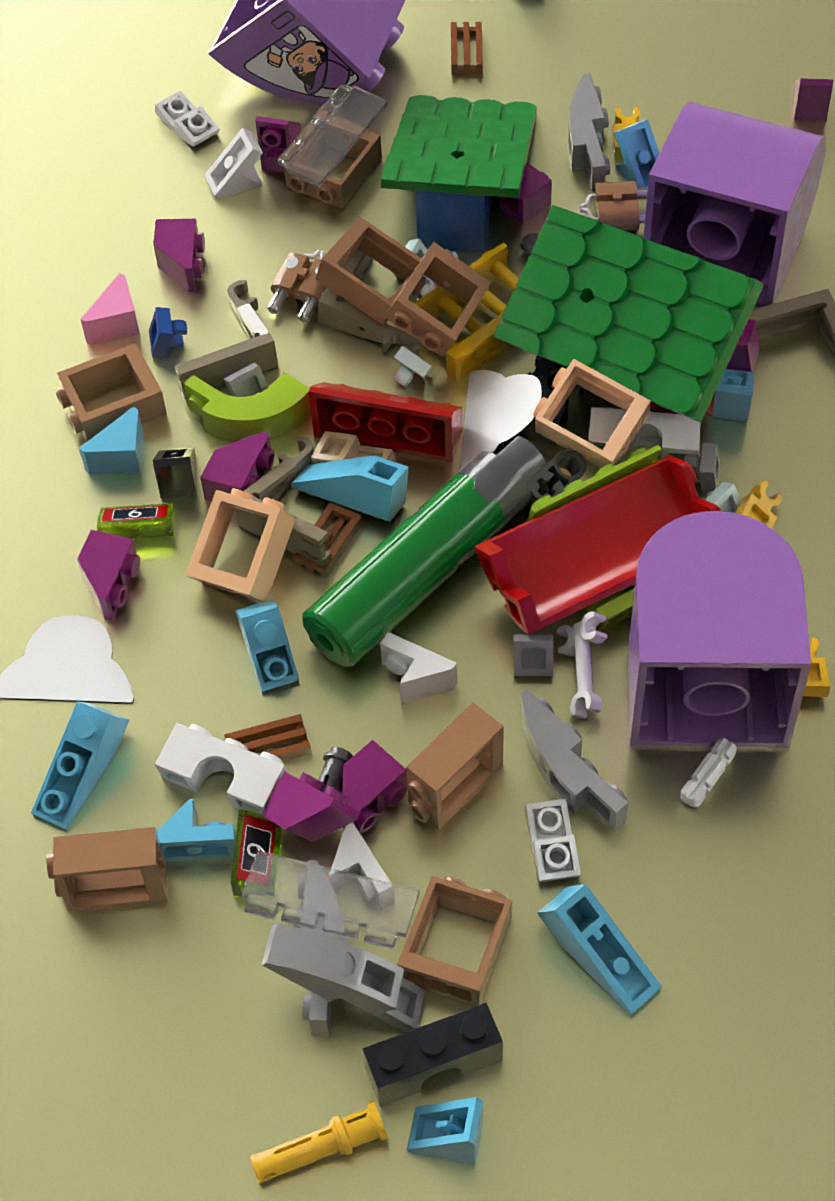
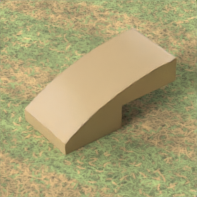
(343, 446)

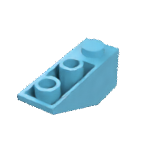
(360, 483)
(79, 762)

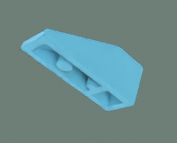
(599, 946)

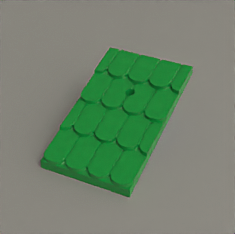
(456, 161)
(629, 311)

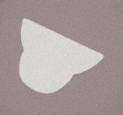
(496, 410)
(67, 662)

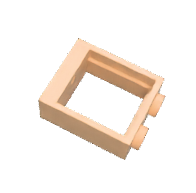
(635, 405)
(268, 553)

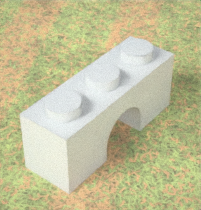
(673, 432)
(194, 755)

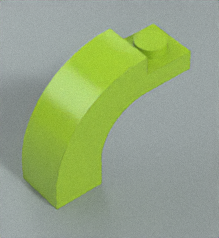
(233, 418)

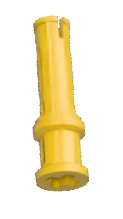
(339, 1136)

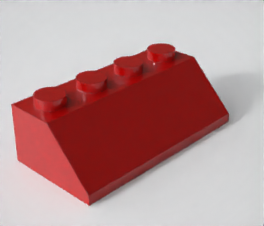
(387, 420)

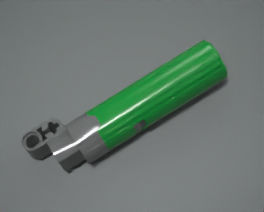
(432, 546)

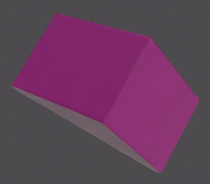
(812, 99)

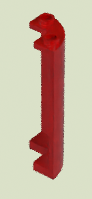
(587, 544)

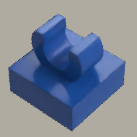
(165, 332)

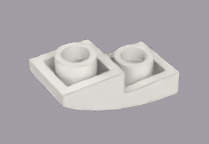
(185, 120)
(552, 840)

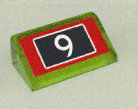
(137, 520)
(252, 835)

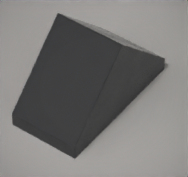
(176, 472)

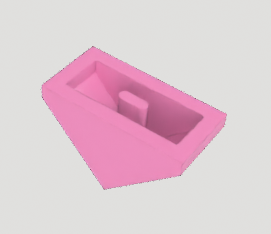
(111, 314)

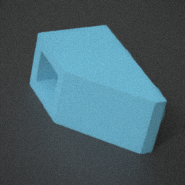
(267, 644)

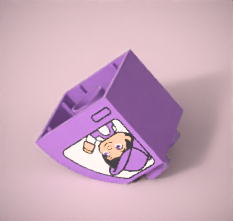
(308, 45)

